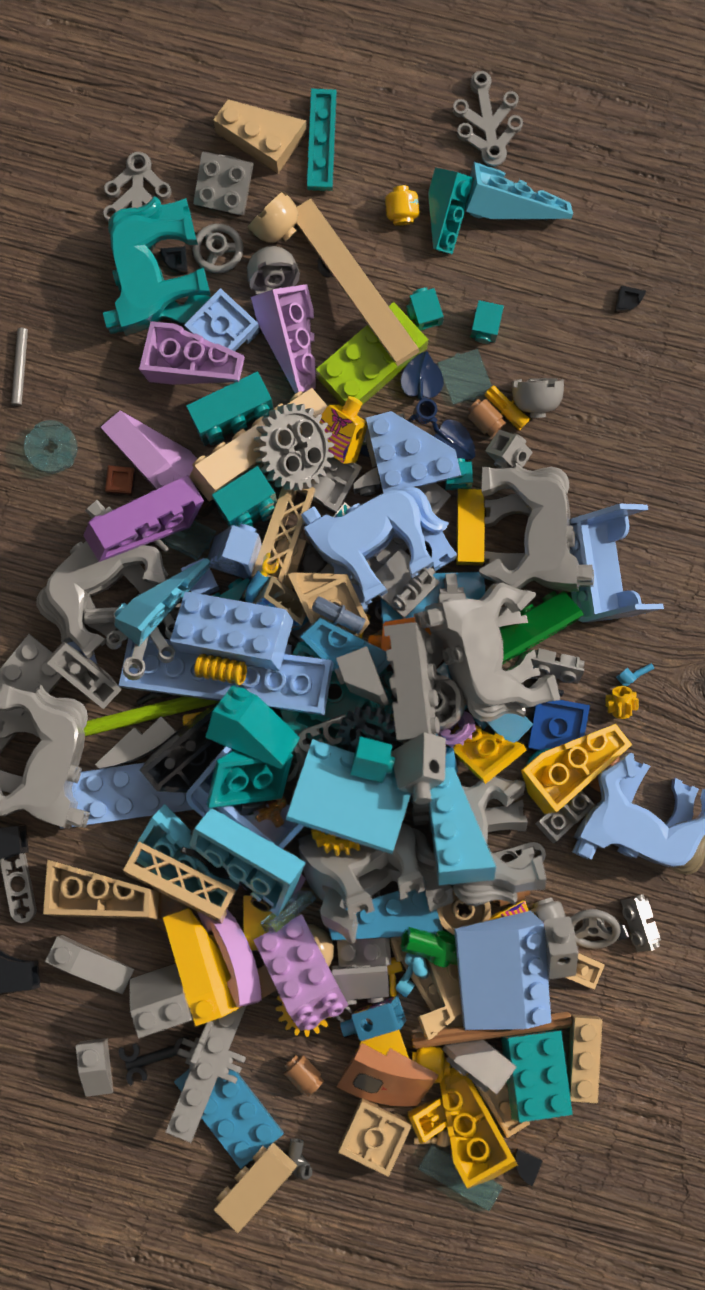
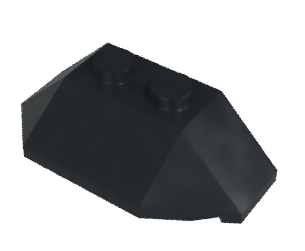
(183, 756)

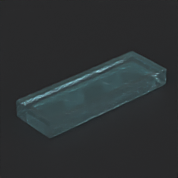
(441, 1167)

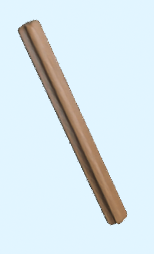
(459, 1034)

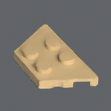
(332, 587)

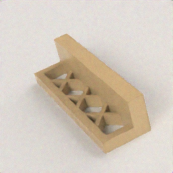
(277, 531)
(175, 892)

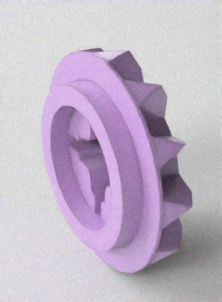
(466, 728)

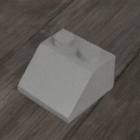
(362, 982)

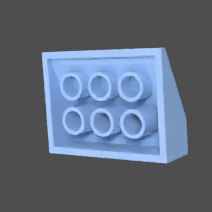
(503, 973)

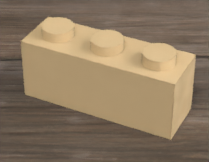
(584, 1058)
(254, 1186)

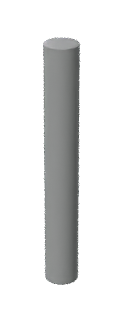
(19, 366)

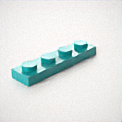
(321, 139)

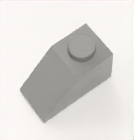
(361, 675)
(94, 1067)

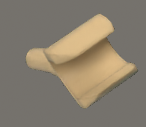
(441, 1140)

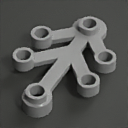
(488, 123)
(136, 194)
(136, 660)

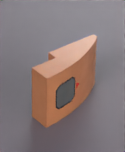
(386, 1078)

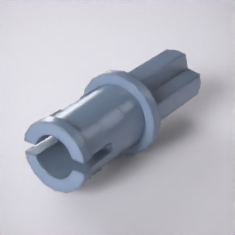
(338, 614)

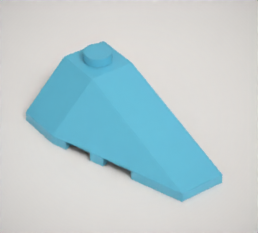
(500, 198)
(150, 608)

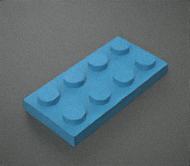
(237, 1118)

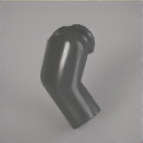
(303, 1169)

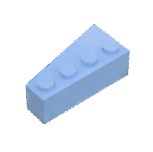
(235, 551)

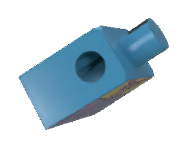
(385, 1016)

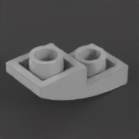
(367, 483)
(557, 824)

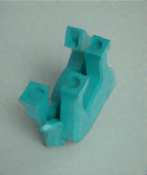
(143, 289)

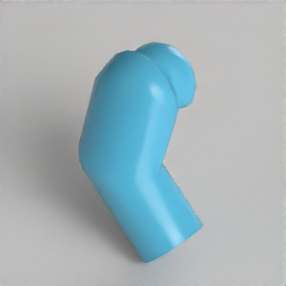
(419, 965)

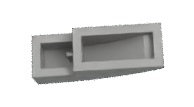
(137, 745)

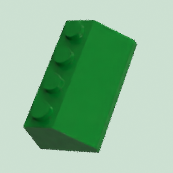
(543, 622)

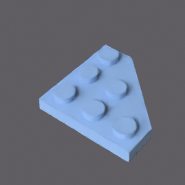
(409, 454)

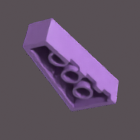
(144, 519)

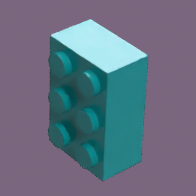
(230, 409)
(246, 499)
(540, 1081)

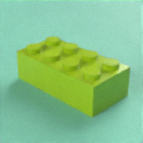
(363, 363)

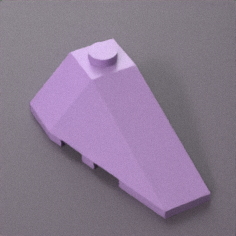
(285, 322)
(186, 358)
(150, 452)

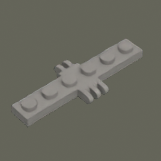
(214, 1063)

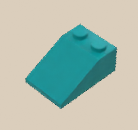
(251, 728)
(246, 780)

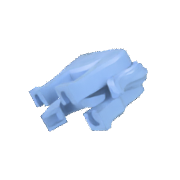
(369, 528)

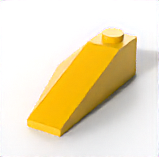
(566, 769)
(200, 967)
(474, 1138)

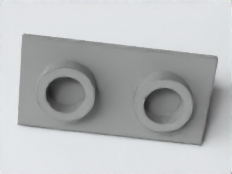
(567, 670)
(643, 935)

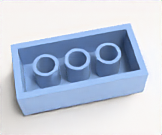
(232, 630)

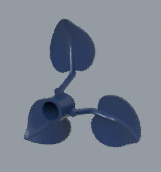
(425, 380)

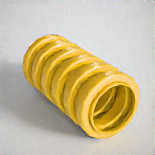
(220, 669)

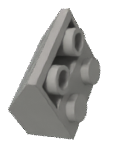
(485, 1064)

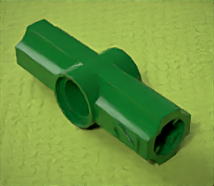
(437, 947)

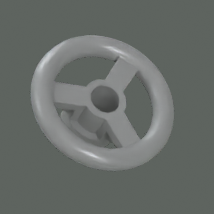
(212, 240)
(594, 926)

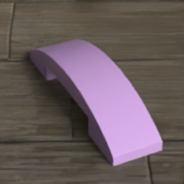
(238, 958)

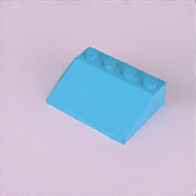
(347, 804)

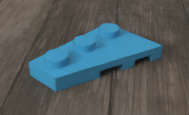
(332, 642)

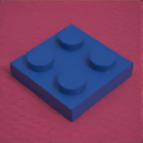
(557, 724)

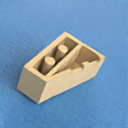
(260, 132)

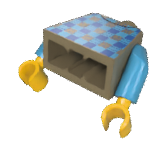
(273, 593)

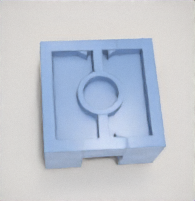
(223, 322)

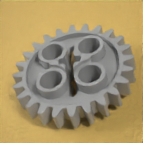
(275, 454)

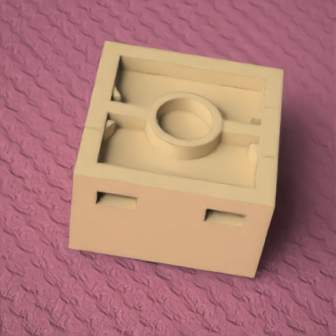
(375, 1136)

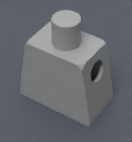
(420, 766)
(560, 944)

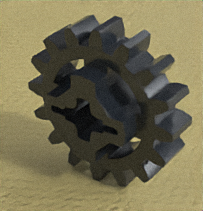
(367, 725)

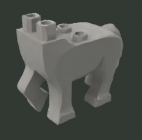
(547, 535)
(83, 576)
(476, 652)
(54, 762)
(511, 877)
(352, 878)

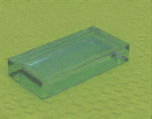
(295, 905)

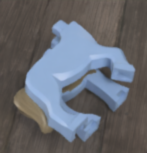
(637, 830)

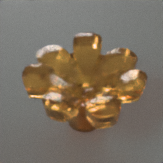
(272, 813)

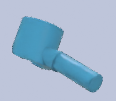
(627, 677)

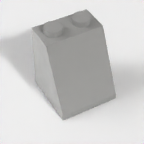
(158, 1001)

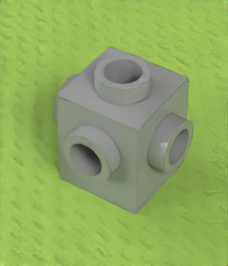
(512, 448)

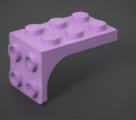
(301, 974)

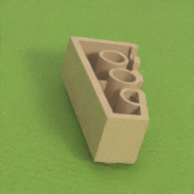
(88, 894)

